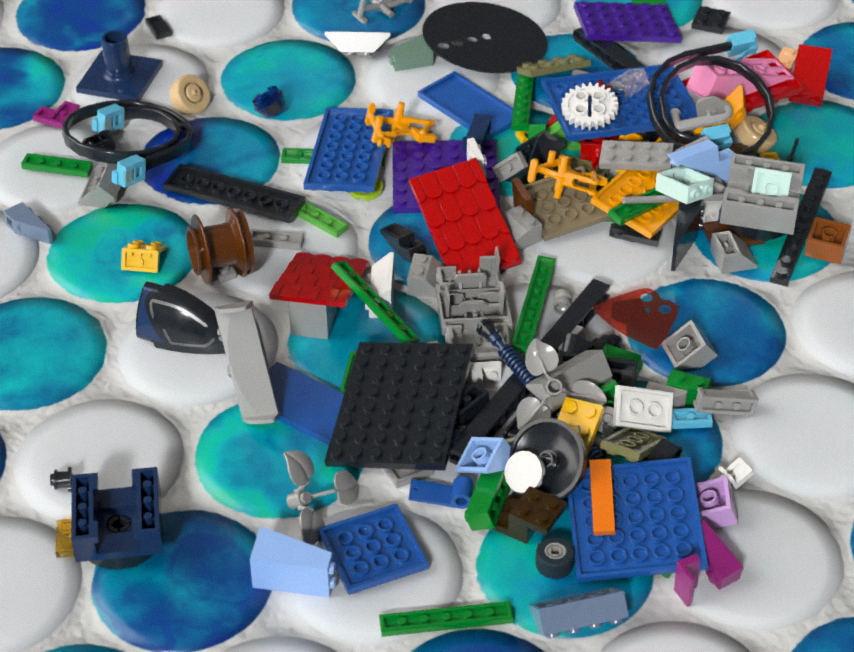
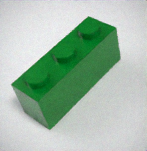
(487, 501)

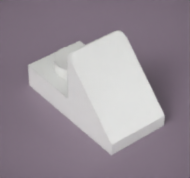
(484, 372)

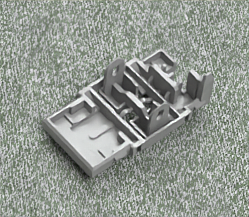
(491, 296)

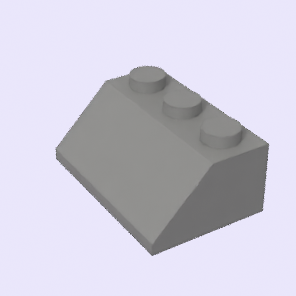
(99, 187)

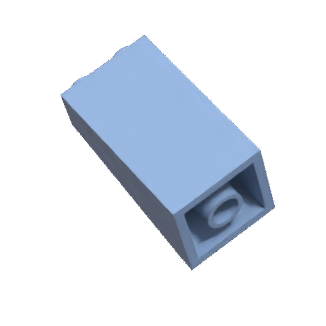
(291, 565)

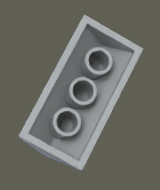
(588, 366)

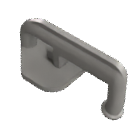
(709, 111)

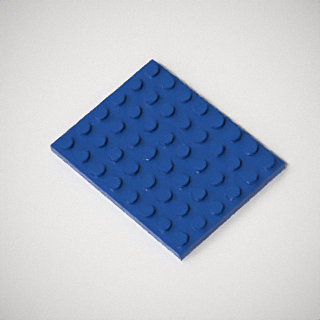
(632, 111)

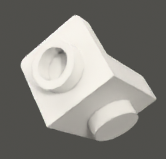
(737, 473)

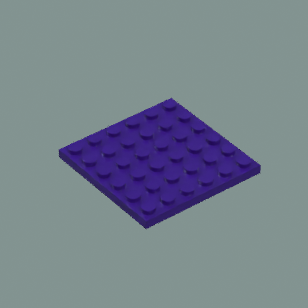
(417, 158)

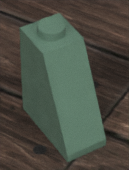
(411, 54)

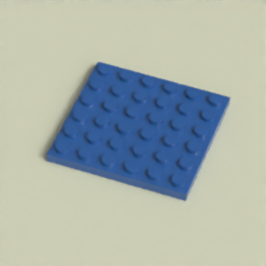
(653, 521)

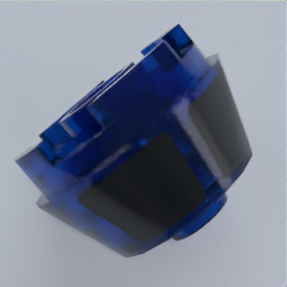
(270, 102)

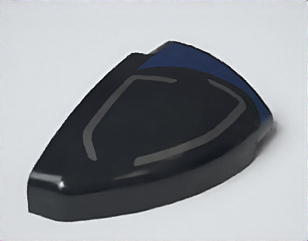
(177, 320)

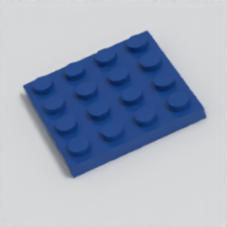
(373, 549)

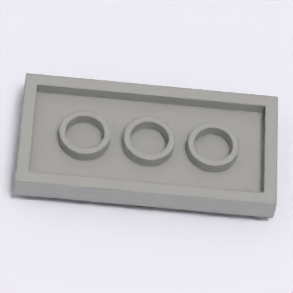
(635, 155)

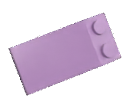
(716, 502)

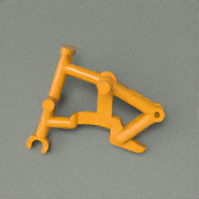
(400, 126)
(565, 175)

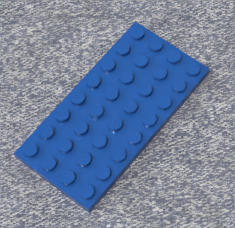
(344, 152)

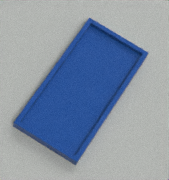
(462, 98)
(305, 402)

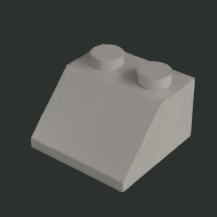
(421, 275)
(689, 347)

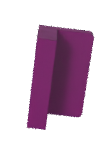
(686, 578)

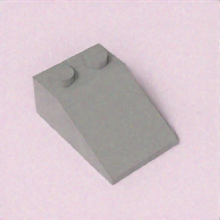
(523, 227)

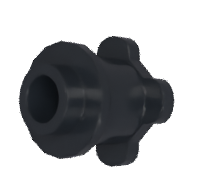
(62, 479)

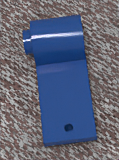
(452, 495)

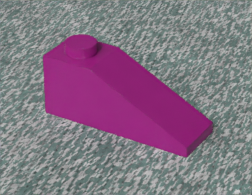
(722, 564)

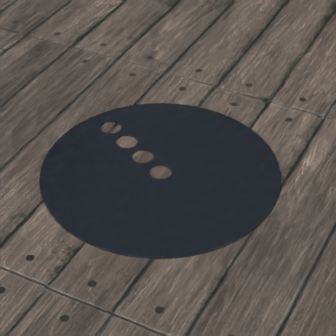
(512, 34)

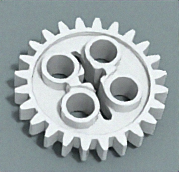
(603, 106)

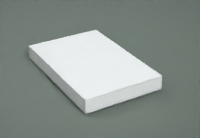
(643, 409)

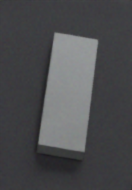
(277, 239)

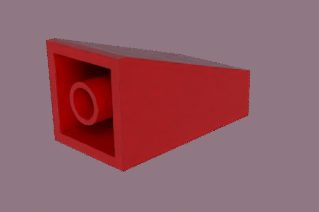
(812, 71)

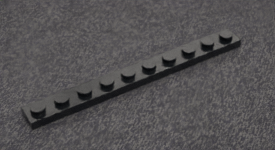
(805, 217)

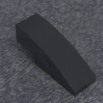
(402, 241)

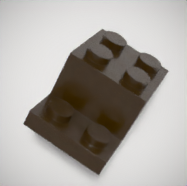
(529, 514)

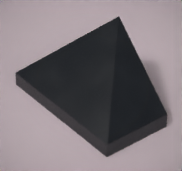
(549, 142)

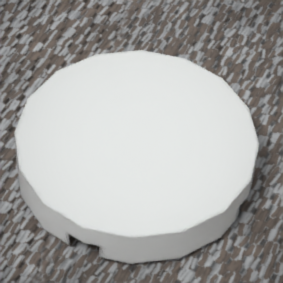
(524, 470)

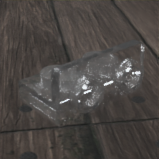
(630, 81)

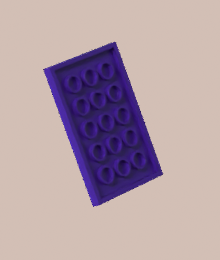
(627, 22)

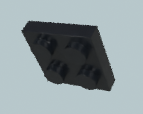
(711, 20)

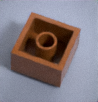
(827, 240)

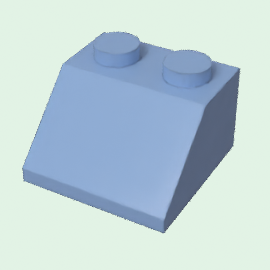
(484, 455)

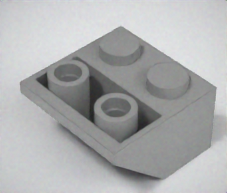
(731, 253)

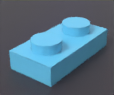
(689, 418)

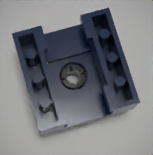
(117, 524)

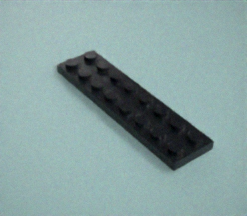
(235, 193)

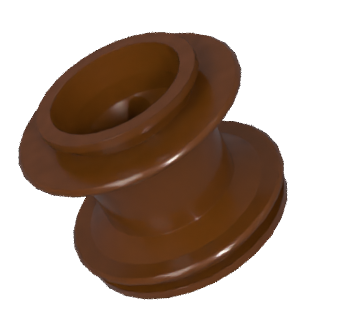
(220, 245)

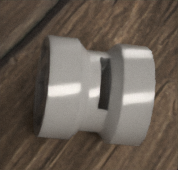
(562, 301)

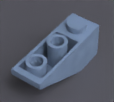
(26, 223)

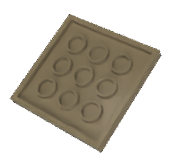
(565, 214)

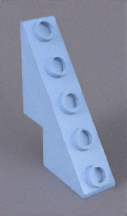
(705, 159)

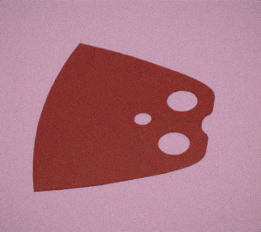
(627, 316)

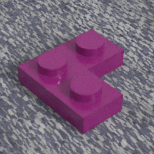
(55, 117)

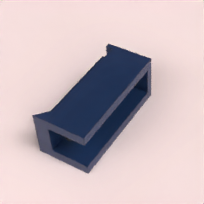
(479, 130)

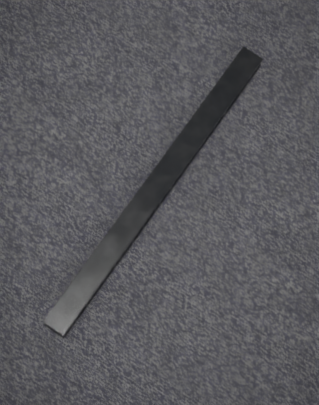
(512, 392)

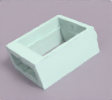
(685, 185)

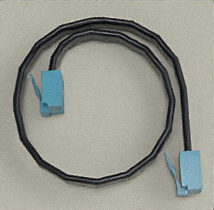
(739, 44)
(130, 164)

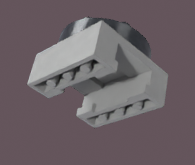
(760, 215)

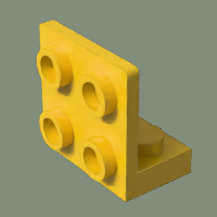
(142, 256)

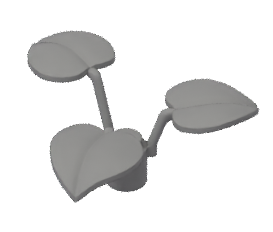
(539, 360)
(300, 469)

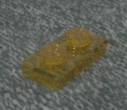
(63, 539)

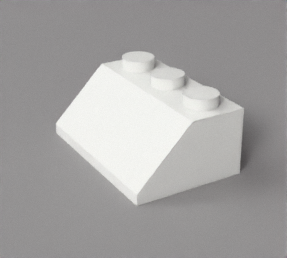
(382, 280)

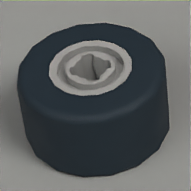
(555, 557)

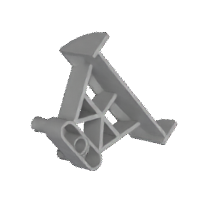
(247, 362)

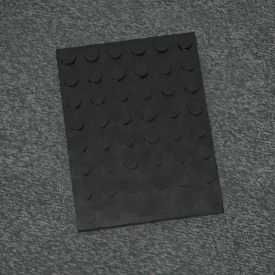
(400, 406)

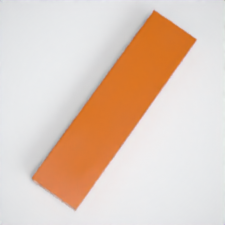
(602, 497)

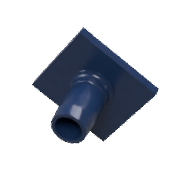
(117, 73)

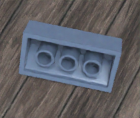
(579, 611)

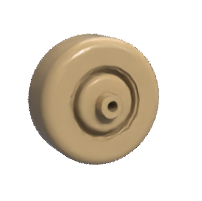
(189, 95)
(751, 130)

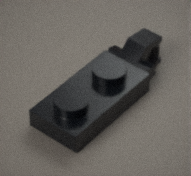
(627, 233)

